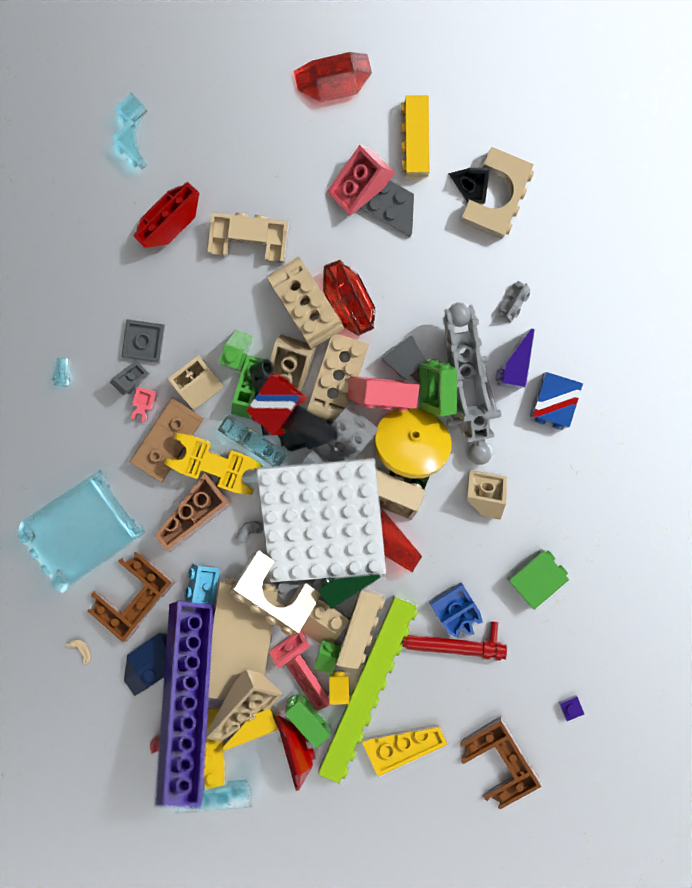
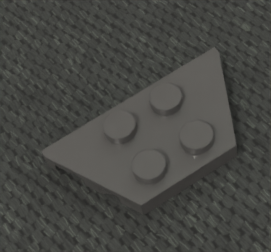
(393, 206)

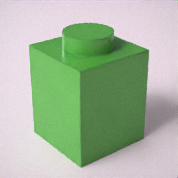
(327, 657)

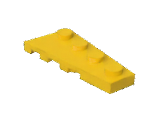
(401, 748)

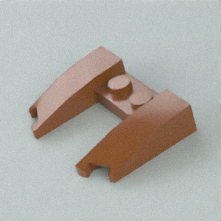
(126, 623)
(523, 779)

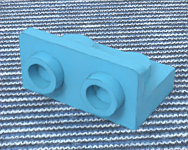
(201, 584)

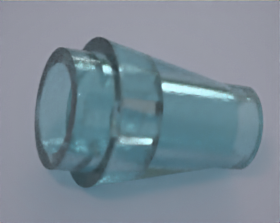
(61, 373)

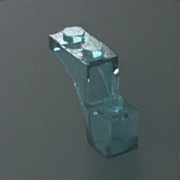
(130, 111)
(252, 441)

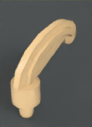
(82, 648)

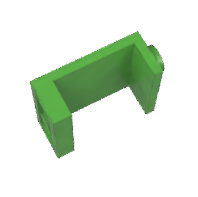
(539, 579)

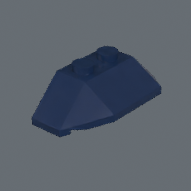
(146, 664)

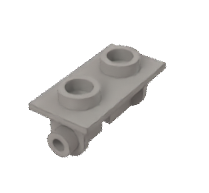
(520, 293)

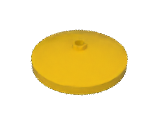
(412, 443)

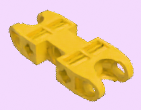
(228, 468)

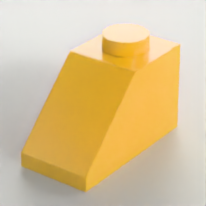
(339, 687)

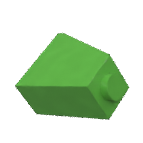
(236, 350)

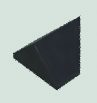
(472, 183)

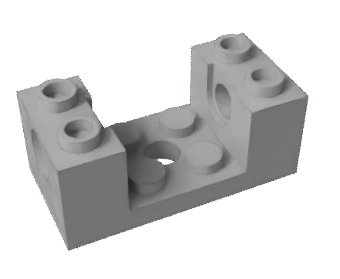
(353, 432)

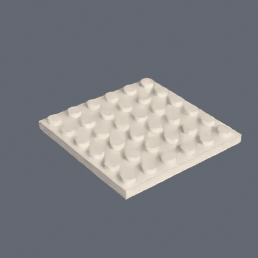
(322, 520)

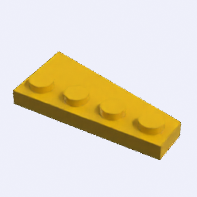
(214, 757)

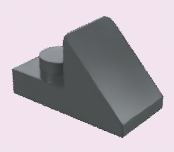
(129, 378)

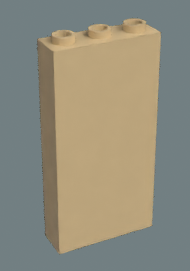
(238, 639)

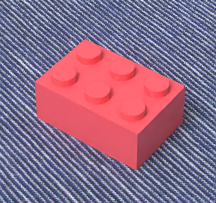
(382, 393)

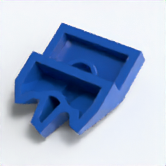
(456, 610)

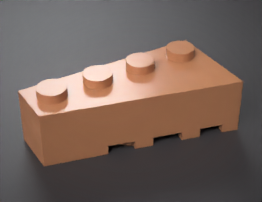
(193, 513)

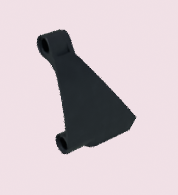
(301, 427)

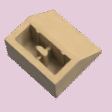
(196, 382)

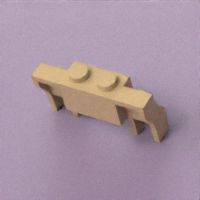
(248, 230)

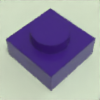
(571, 708)

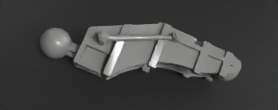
(479, 430)

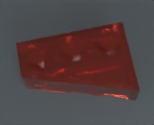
(397, 545)

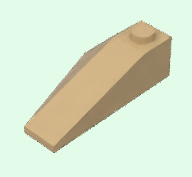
(246, 698)

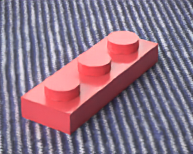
(308, 683)

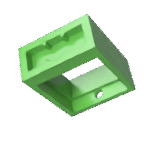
(428, 388)
(307, 720)

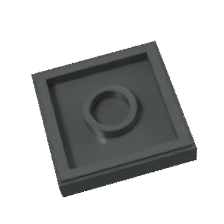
(143, 341)

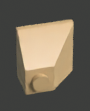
(487, 493)

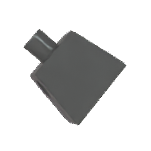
(405, 359)

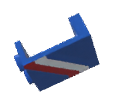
(557, 401)

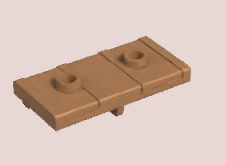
(160, 441)

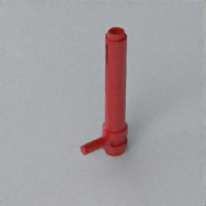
(483, 649)

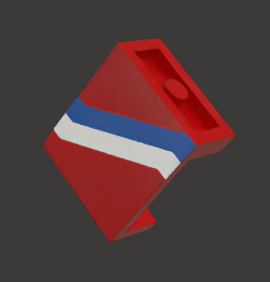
(275, 404)

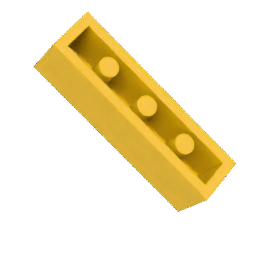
(416, 136)

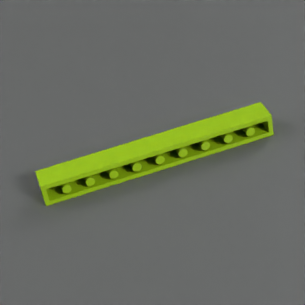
(367, 688)

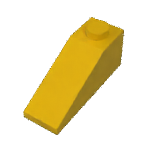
(249, 730)

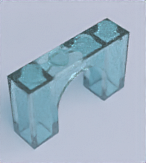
(236, 795)

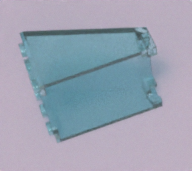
(78, 532)

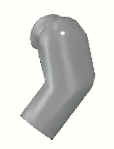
(249, 528)

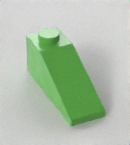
(245, 390)

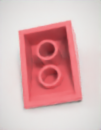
(360, 179)

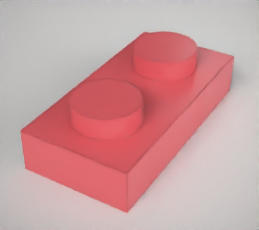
(289, 649)

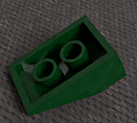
(342, 588)

